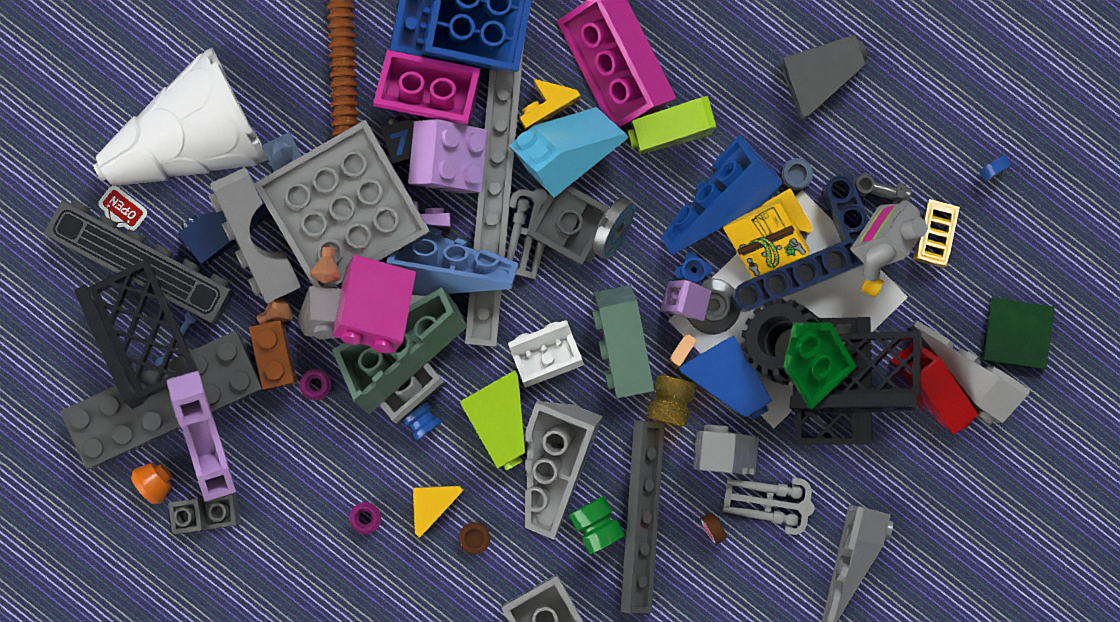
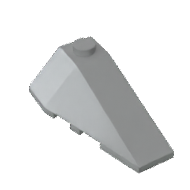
(320, 311)
(987, 389)
(858, 548)

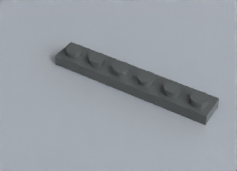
(642, 517)

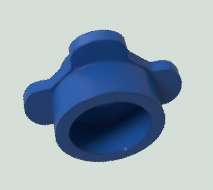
(691, 260)

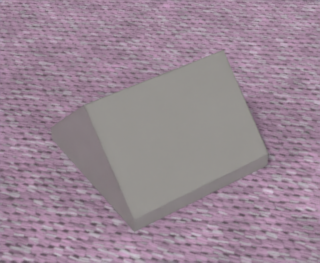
(412, 393)

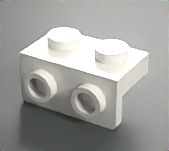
(545, 353)

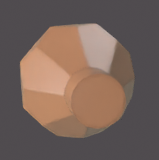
(326, 268)
(276, 310)

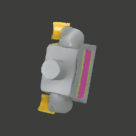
(887, 239)

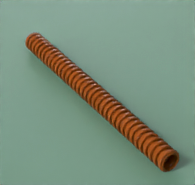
(342, 66)

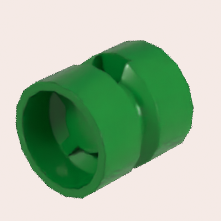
(597, 525)

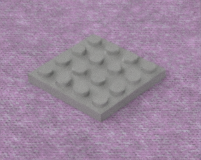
(342, 200)

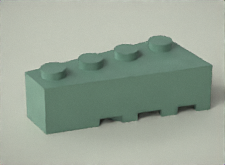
(377, 375)

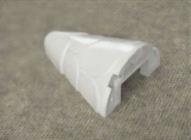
(183, 131)

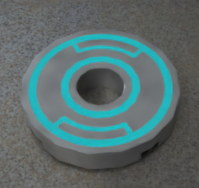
(610, 236)

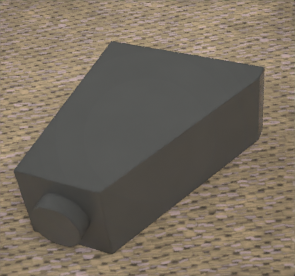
(821, 72)

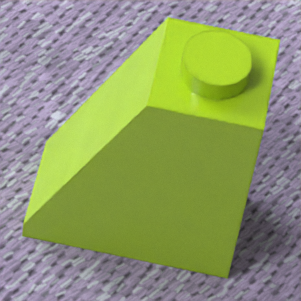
(672, 126)
(498, 419)

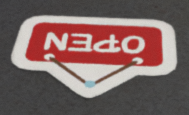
(122, 208)

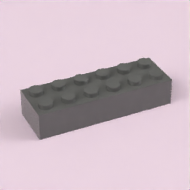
(108, 428)

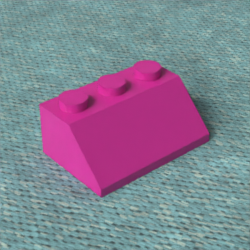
(427, 87)

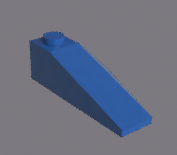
(735, 188)

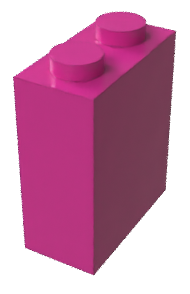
(374, 304)

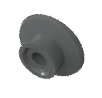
(725, 316)

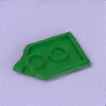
(816, 360)

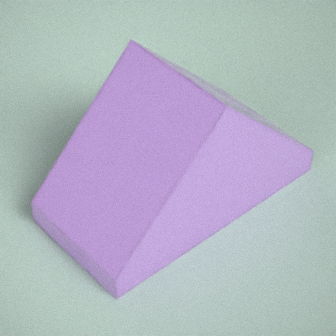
(686, 299)

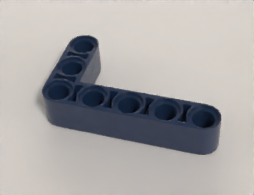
(818, 260)

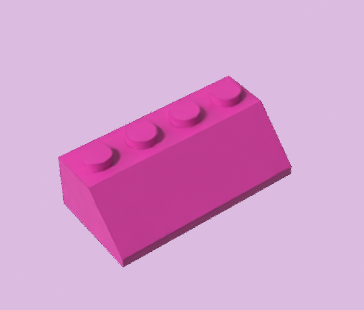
(616, 60)

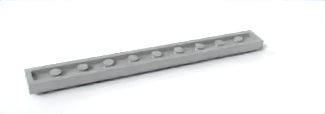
(494, 198)

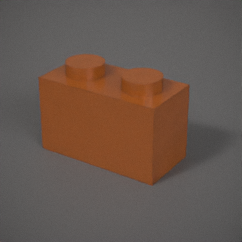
(273, 355)

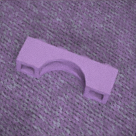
(201, 435)

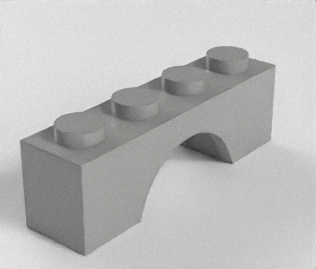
(238, 201)

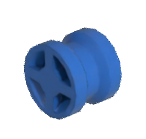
(421, 421)

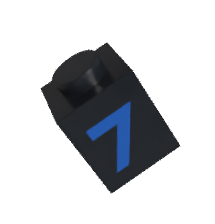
(398, 138)

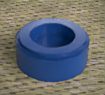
(995, 168)

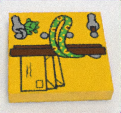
(767, 238)

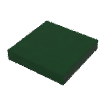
(1018, 333)

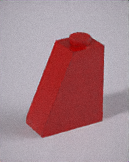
(939, 391)

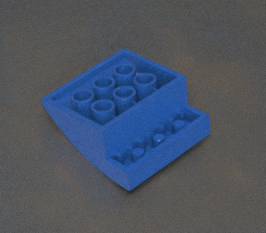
(463, 31)

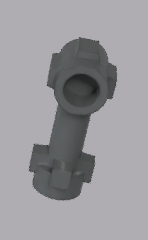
(866, 184)

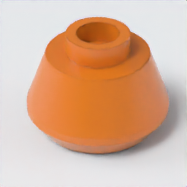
(152, 482)

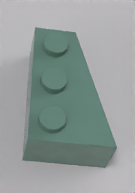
(622, 341)

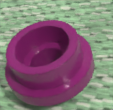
(306, 380)
(355, 522)

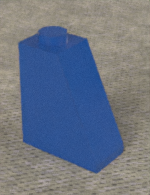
(728, 378)

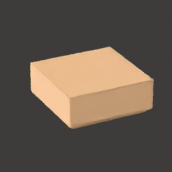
(682, 350)

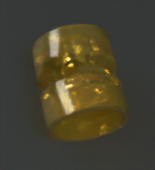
(671, 400)

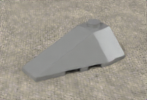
(557, 451)

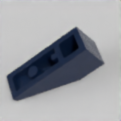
(207, 237)

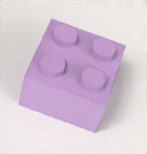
(447, 156)

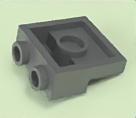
(569, 224)

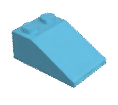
(567, 147)

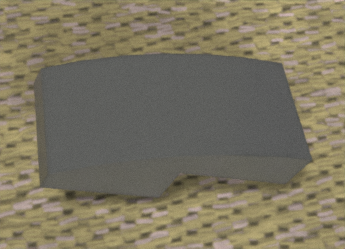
(202, 515)

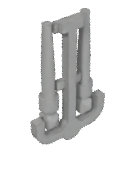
(538, 197)
(805, 507)

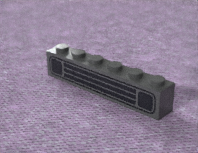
(118, 251)

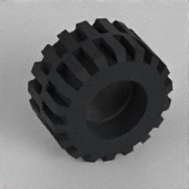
(764, 332)

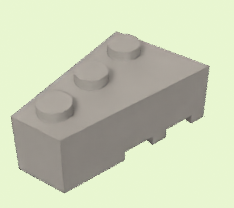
(725, 451)

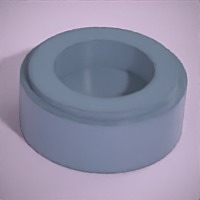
(796, 174)

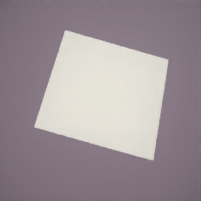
(829, 299)

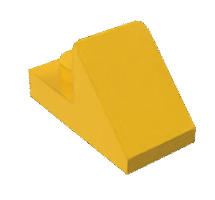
(555, 99)

